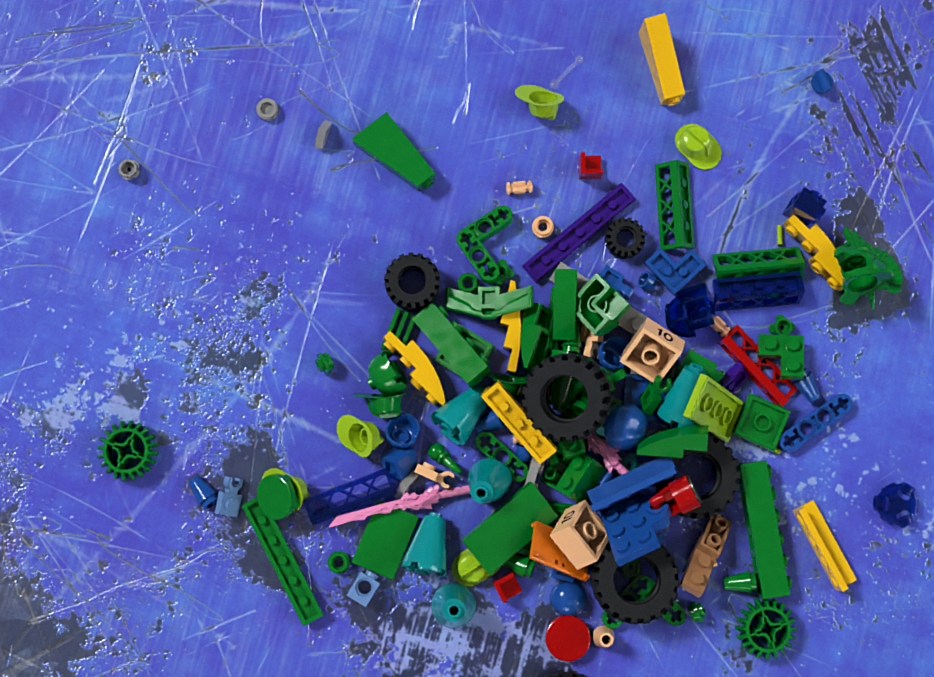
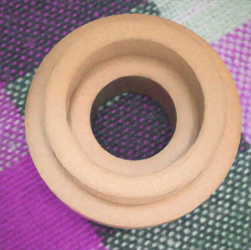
(542, 220)

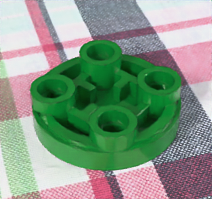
(277, 496)

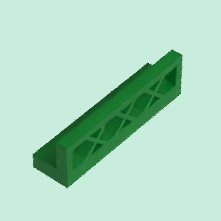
(681, 202)
(758, 265)

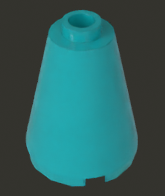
(678, 396)
(460, 415)
(489, 480)
(428, 547)
(453, 595)

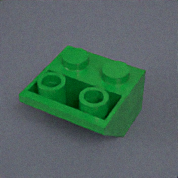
(574, 476)

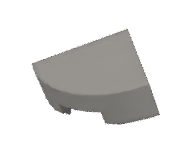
(322, 134)
(406, 484)

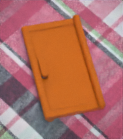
(549, 554)

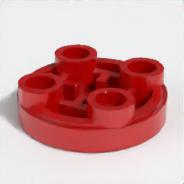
(567, 638)

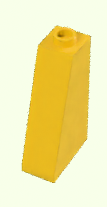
(662, 59)

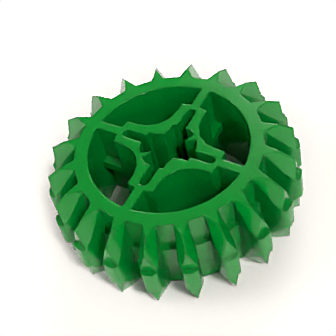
(123, 459)
(769, 637)

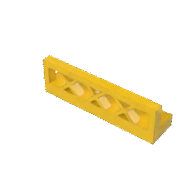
(514, 418)
(824, 545)

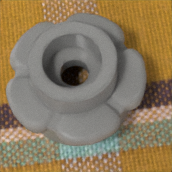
(123, 169)

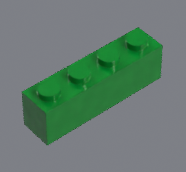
(452, 345)

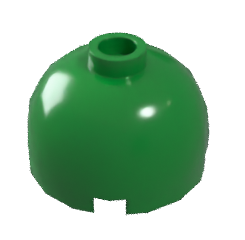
(386, 374)

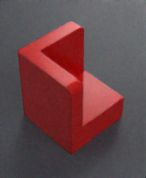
(589, 167)
(507, 586)

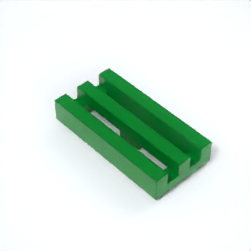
(405, 314)

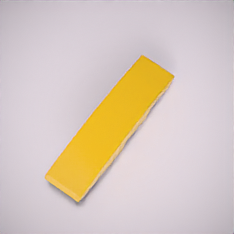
(513, 334)

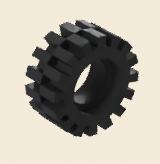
(625, 251)

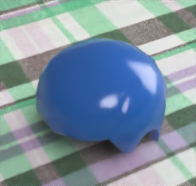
(611, 352)
(402, 431)
(568, 598)

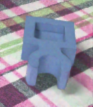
(229, 501)

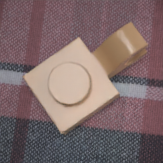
(591, 342)
(428, 471)

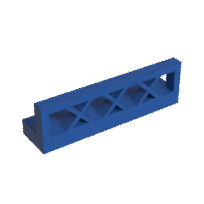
(632, 483)

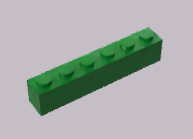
(763, 530)

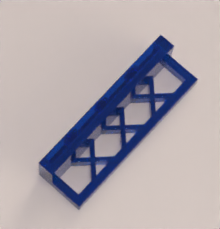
(757, 290)
(352, 501)

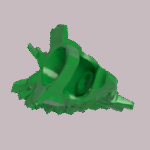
(865, 269)

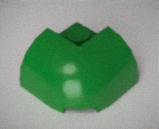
(600, 305)
(708, 366)

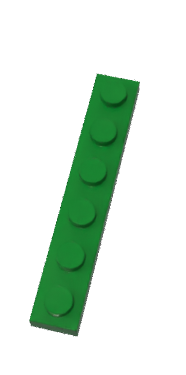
(284, 563)

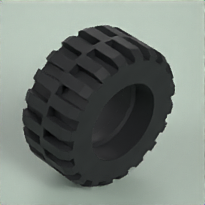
(537, 397)
(725, 479)
(636, 611)

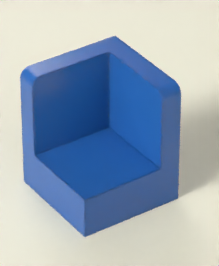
(399, 461)

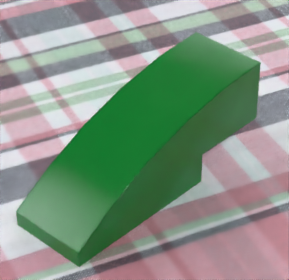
(564, 304)
(535, 335)
(674, 442)

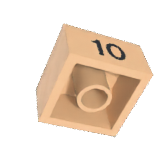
(652, 350)
(580, 535)

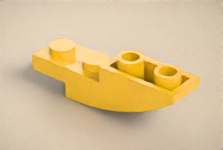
(816, 242)
(423, 374)

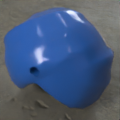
(625, 426)

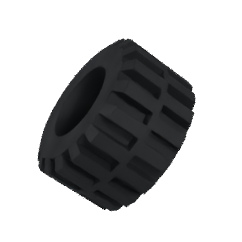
(407, 263)

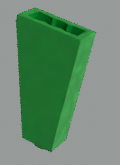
(395, 152)

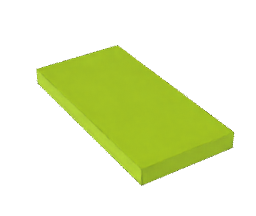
(713, 407)

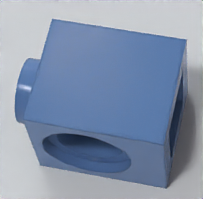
(359, 596)

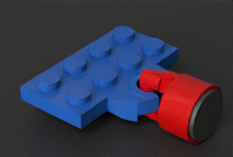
(634, 521)

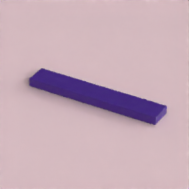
(578, 232)

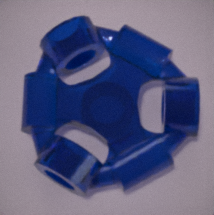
(896, 504)

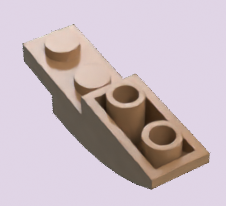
(704, 554)

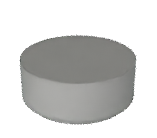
(267, 109)

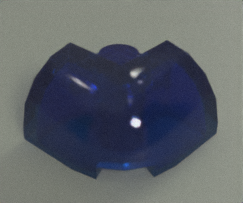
(690, 311)

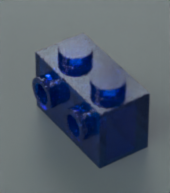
(806, 206)

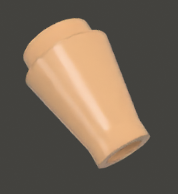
(601, 631)

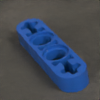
(816, 425)

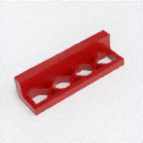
(767, 385)

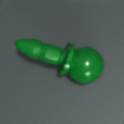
(437, 452)

